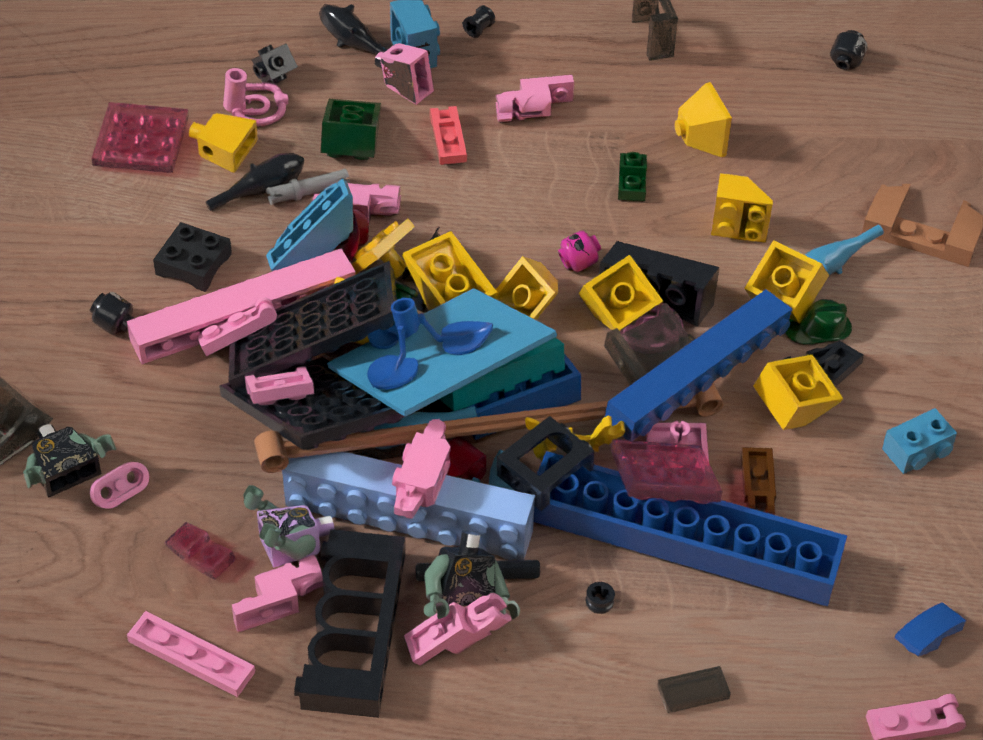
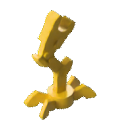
(602, 434)

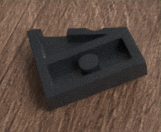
(836, 360)

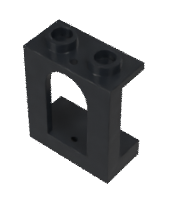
(525, 480)

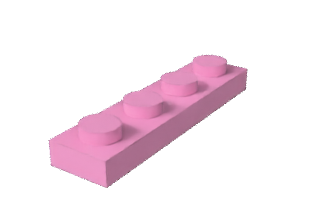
(191, 653)

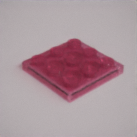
(140, 137)
(665, 471)

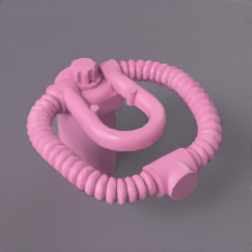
(235, 97)

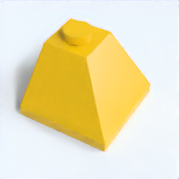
(705, 122)
(528, 288)
(620, 295)

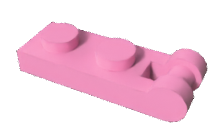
(237, 326)
(916, 719)

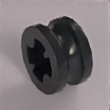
(594, 603)

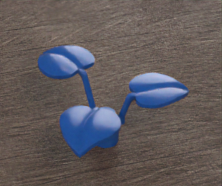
(396, 371)

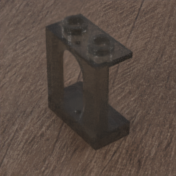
(661, 26)

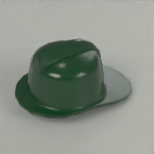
(822, 323)

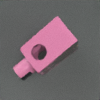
(406, 71)

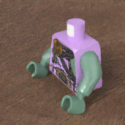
(288, 531)

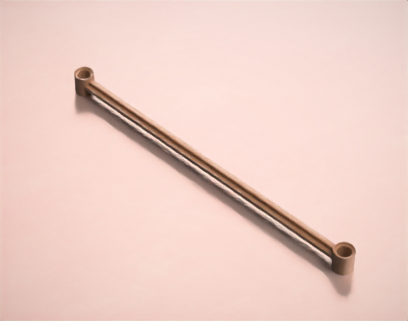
(275, 453)

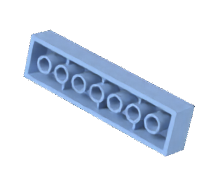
(363, 493)

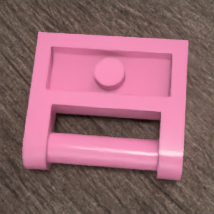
(269, 388)

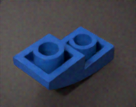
(929, 628)

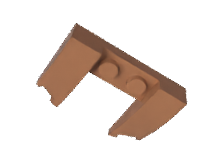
(952, 246)

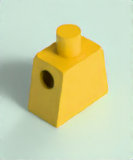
(225, 139)

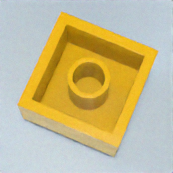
(789, 277)

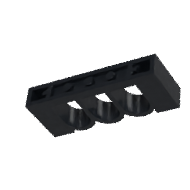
(346, 689)

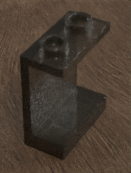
(647, 344)

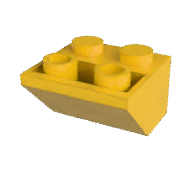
(741, 209)

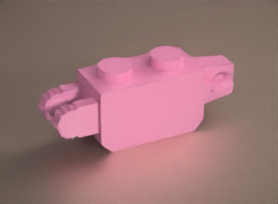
(422, 470)

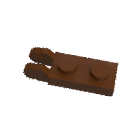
(758, 477)

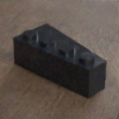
(680, 282)

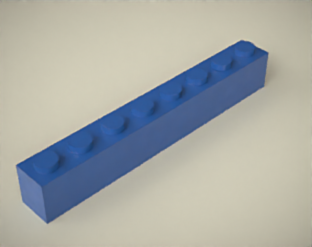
(699, 364)

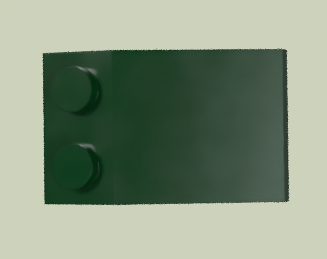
(350, 128)

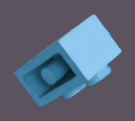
(919, 441)

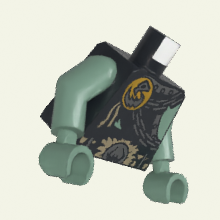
(65, 458)
(464, 576)

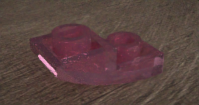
(199, 551)

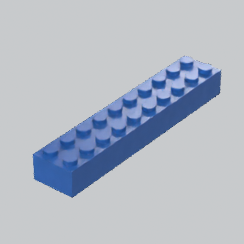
(706, 537)

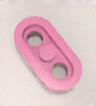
(118, 485)

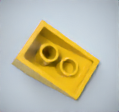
(445, 271)

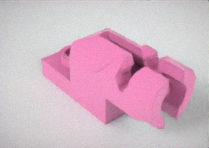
(534, 97)
(373, 200)
(277, 593)
(458, 629)

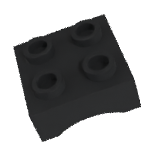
(192, 256)

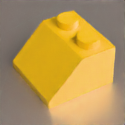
(796, 391)

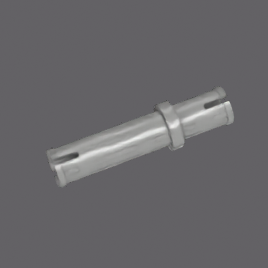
(297, 189)

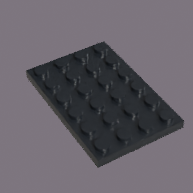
(316, 325)
(326, 415)

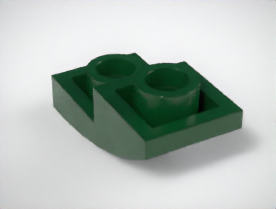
(632, 176)

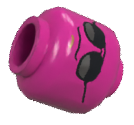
(579, 251)

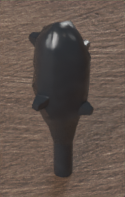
(348, 28)
(269, 173)

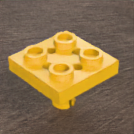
(383, 248)

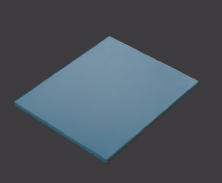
(445, 372)

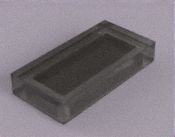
(693, 689)

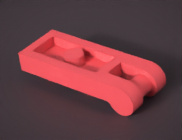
(448, 135)

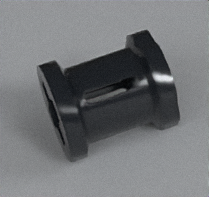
(475, 24)

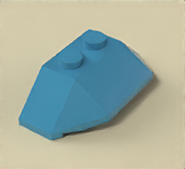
(316, 229)

